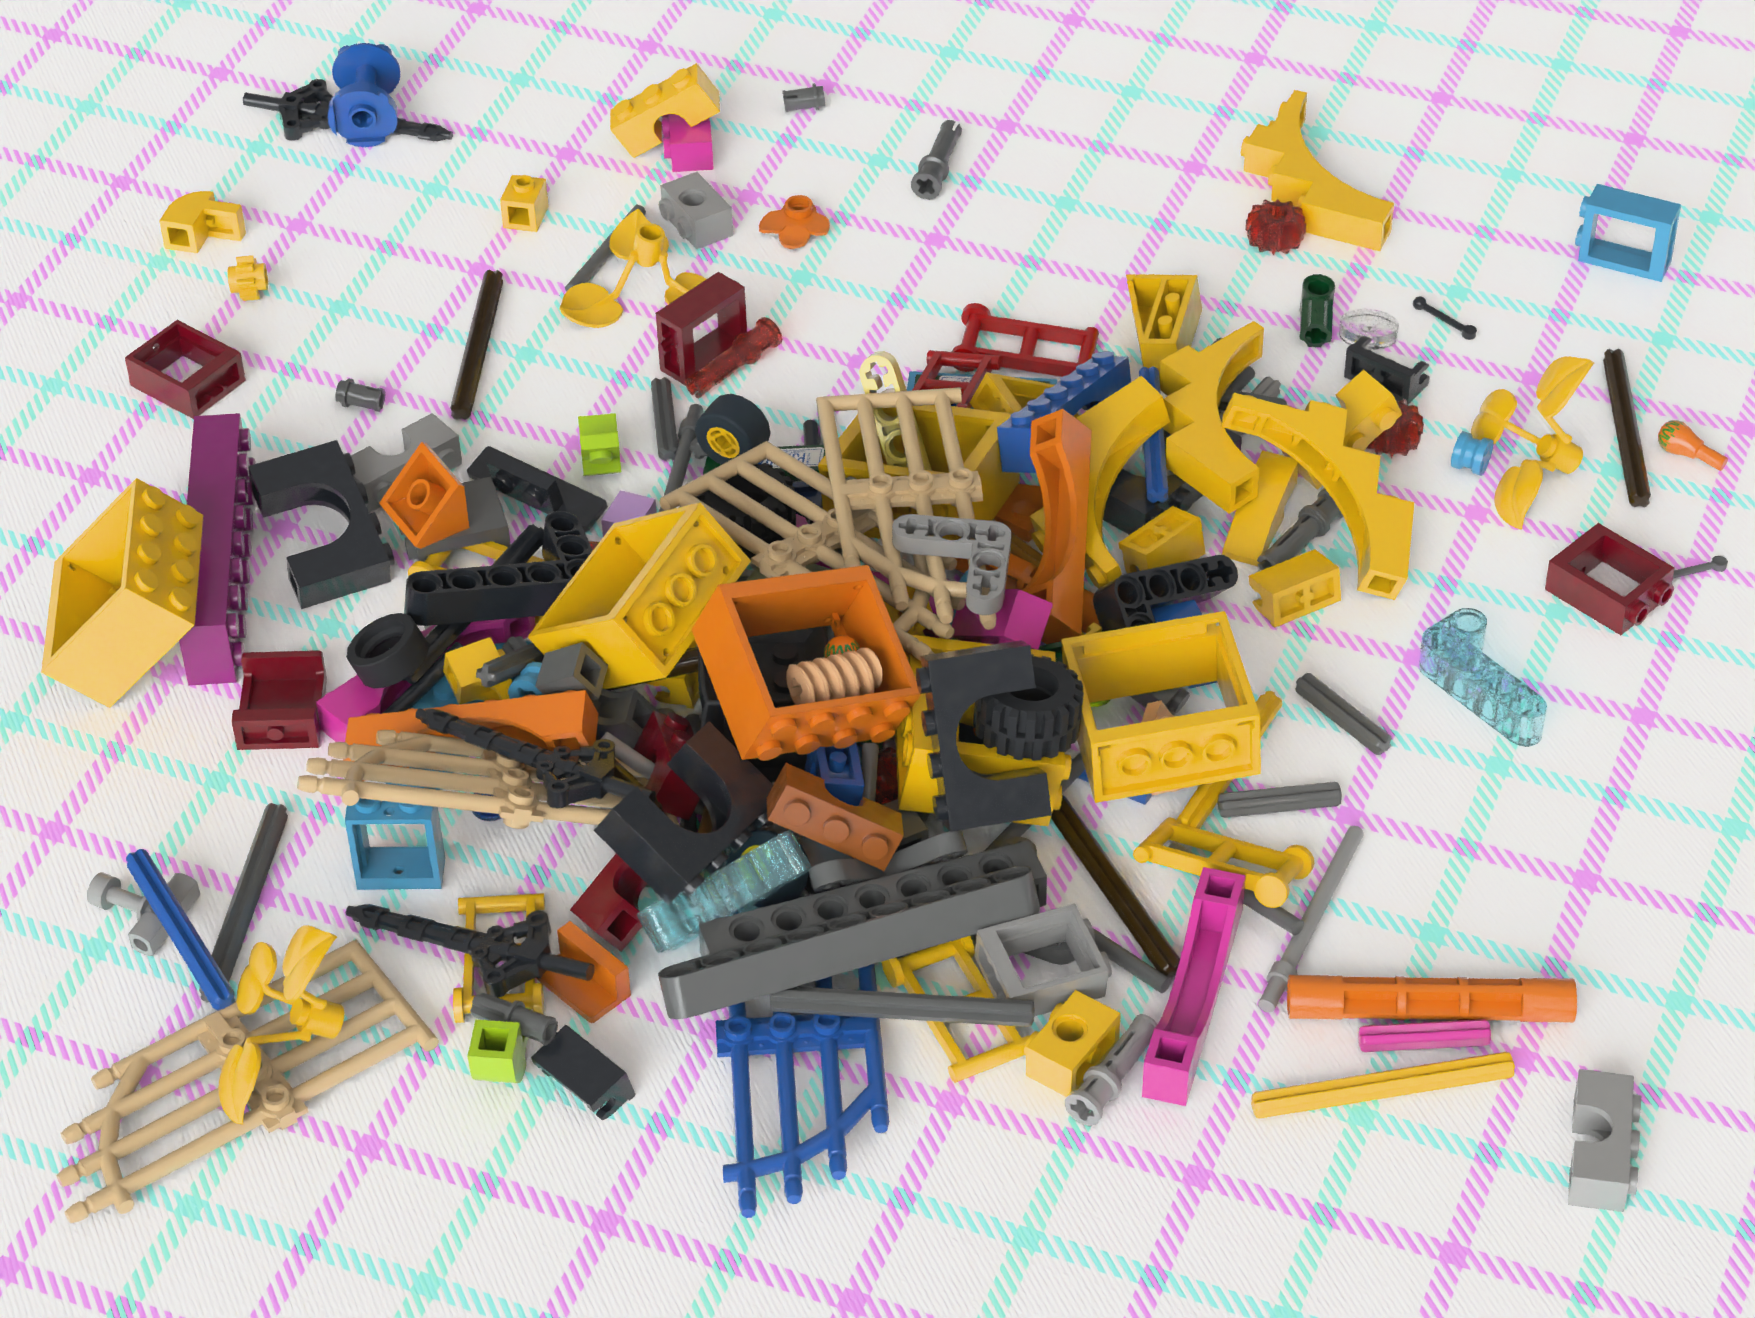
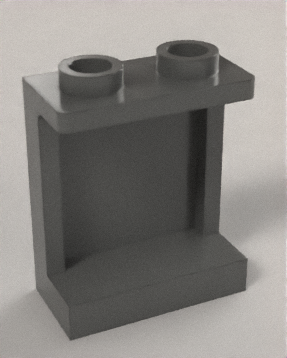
(485, 522)

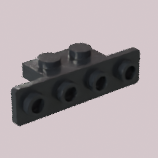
(536, 486)

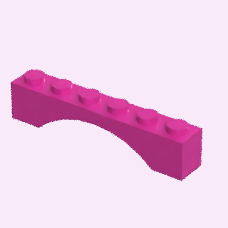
(356, 699)
(1191, 1003)

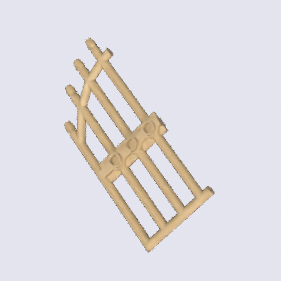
(917, 490)
(810, 541)
(508, 780)
(271, 1101)

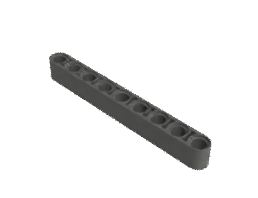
(847, 942)

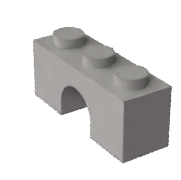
(379, 470)
(1602, 1170)

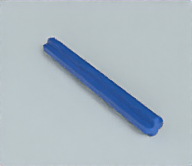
(1155, 451)
(180, 929)

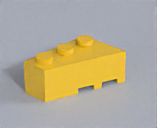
(1164, 313)

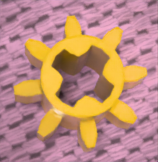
(247, 278)

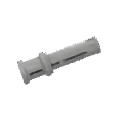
(1104, 1081)

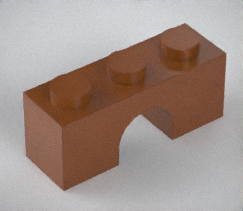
(806, 807)

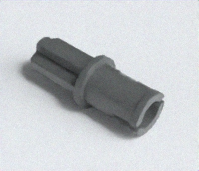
(532, 1024)

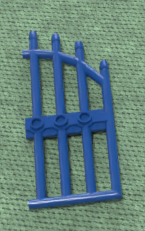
(783, 1036)

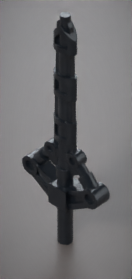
(304, 103)
(581, 781)
(486, 949)

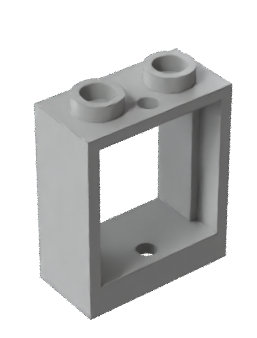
(1034, 932)

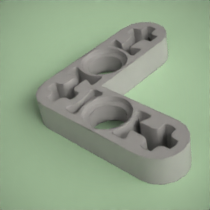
(990, 547)

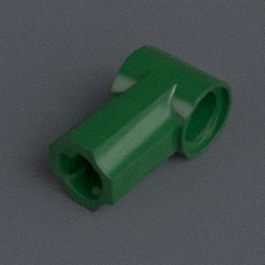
(1316, 310)

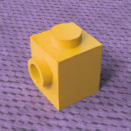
(524, 203)

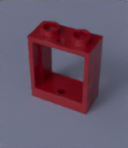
(675, 324)
(218, 377)
(1599, 544)

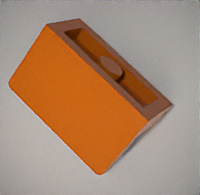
(606, 988)

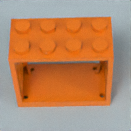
(834, 597)

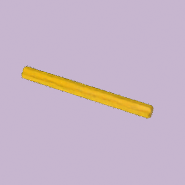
(1382, 1084)

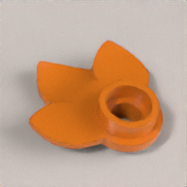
(795, 222)

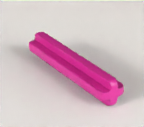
(1424, 1035)

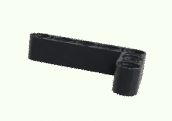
(501, 590)

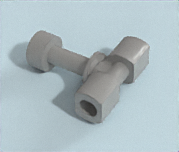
(148, 932)

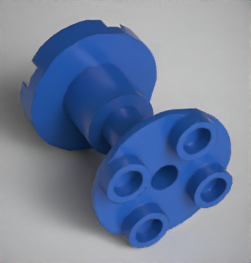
(362, 106)

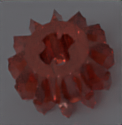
(1275, 226)
(1403, 435)

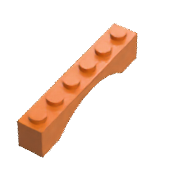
(1062, 463)
(541, 720)

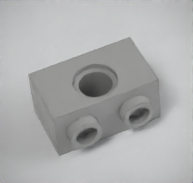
(696, 210)

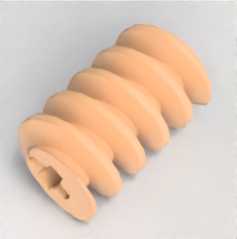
(834, 676)

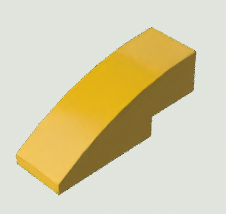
(1259, 519)

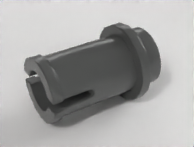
(804, 98)
(359, 395)

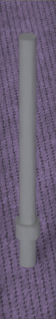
(1279, 972)

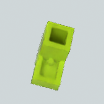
(599, 444)
(497, 1051)

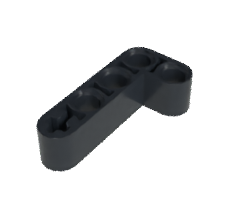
(1131, 596)

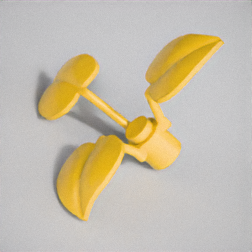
(634, 241)
(1556, 451)
(309, 1014)

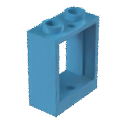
(1635, 209)
(376, 866)

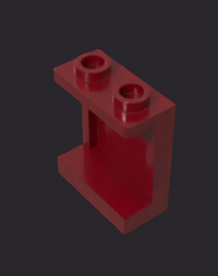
(280, 700)

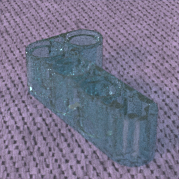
(1456, 663)
(725, 892)

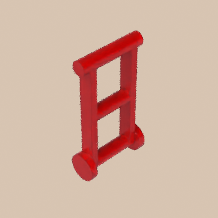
(978, 317)
(937, 359)

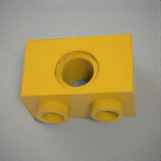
(1071, 1042)

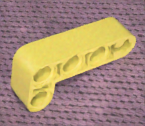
(888, 426)

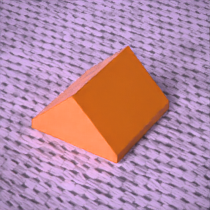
(426, 499)

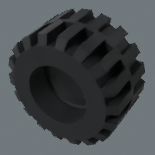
(761, 497)
(1033, 720)

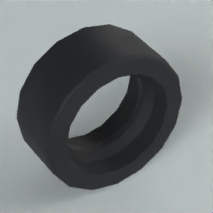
(387, 650)

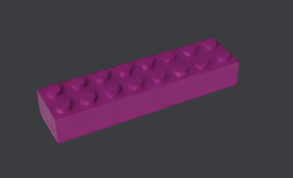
(222, 494)

